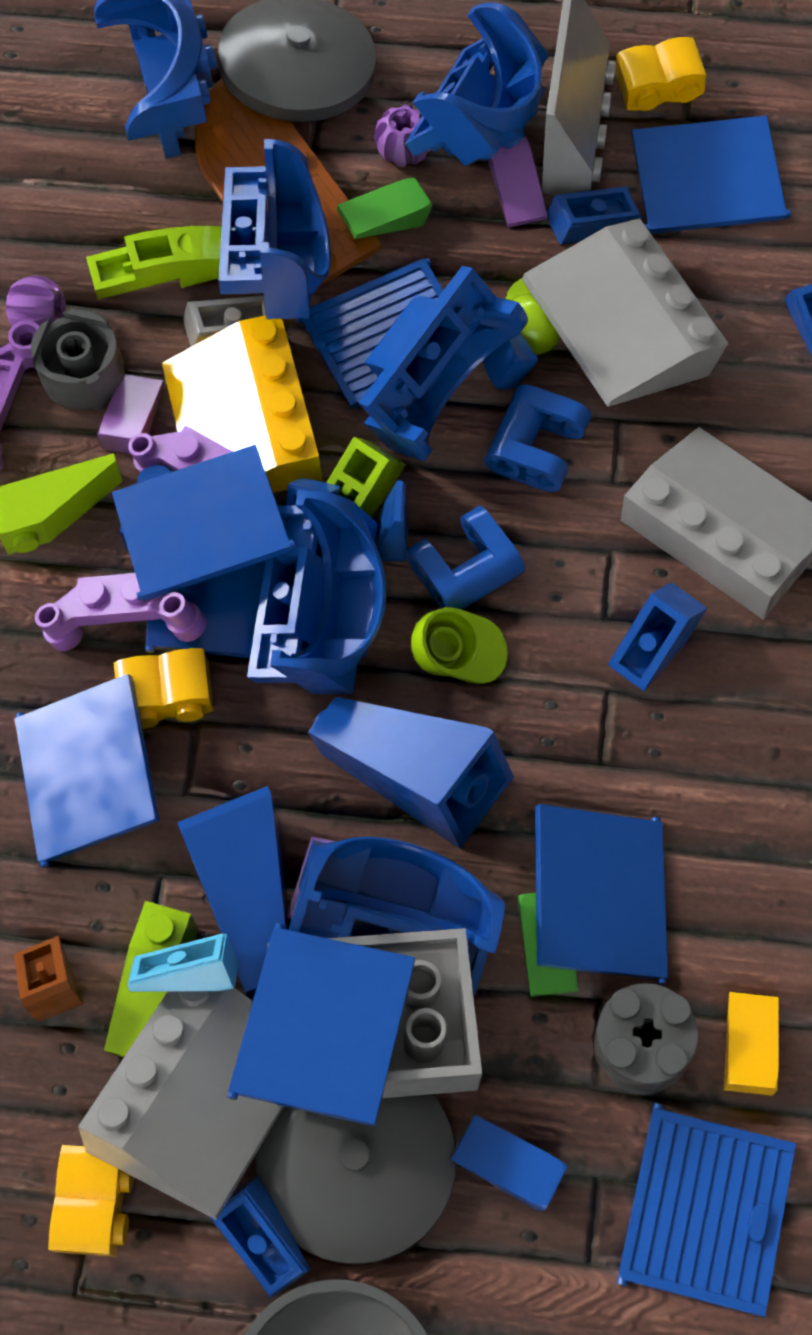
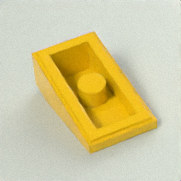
(752, 1044)

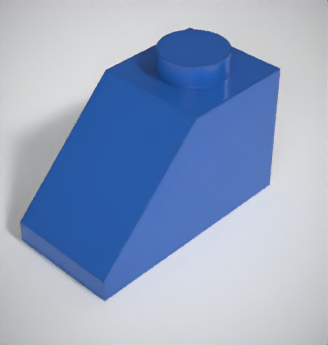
(657, 635)

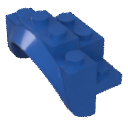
(171, 64)
(473, 110)
(278, 249)
(429, 357)
(316, 603)
(395, 890)

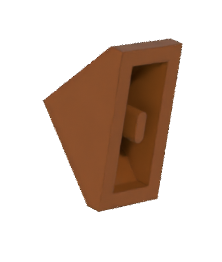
(46, 980)

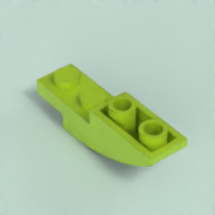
(157, 258)

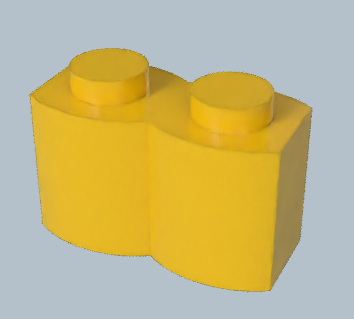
(660, 73)
(170, 685)
(88, 1205)

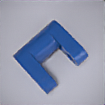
(527, 413)
(477, 577)

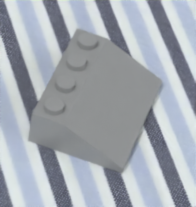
(577, 102)
(626, 314)
(723, 520)
(438, 1026)
(169, 1104)

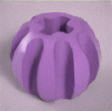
(393, 133)
(35, 300)

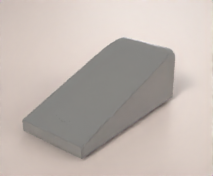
(211, 316)

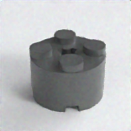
(78, 360)
(669, 1025)

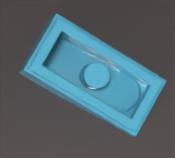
(191, 966)

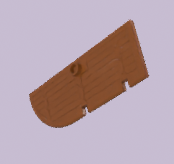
(236, 139)

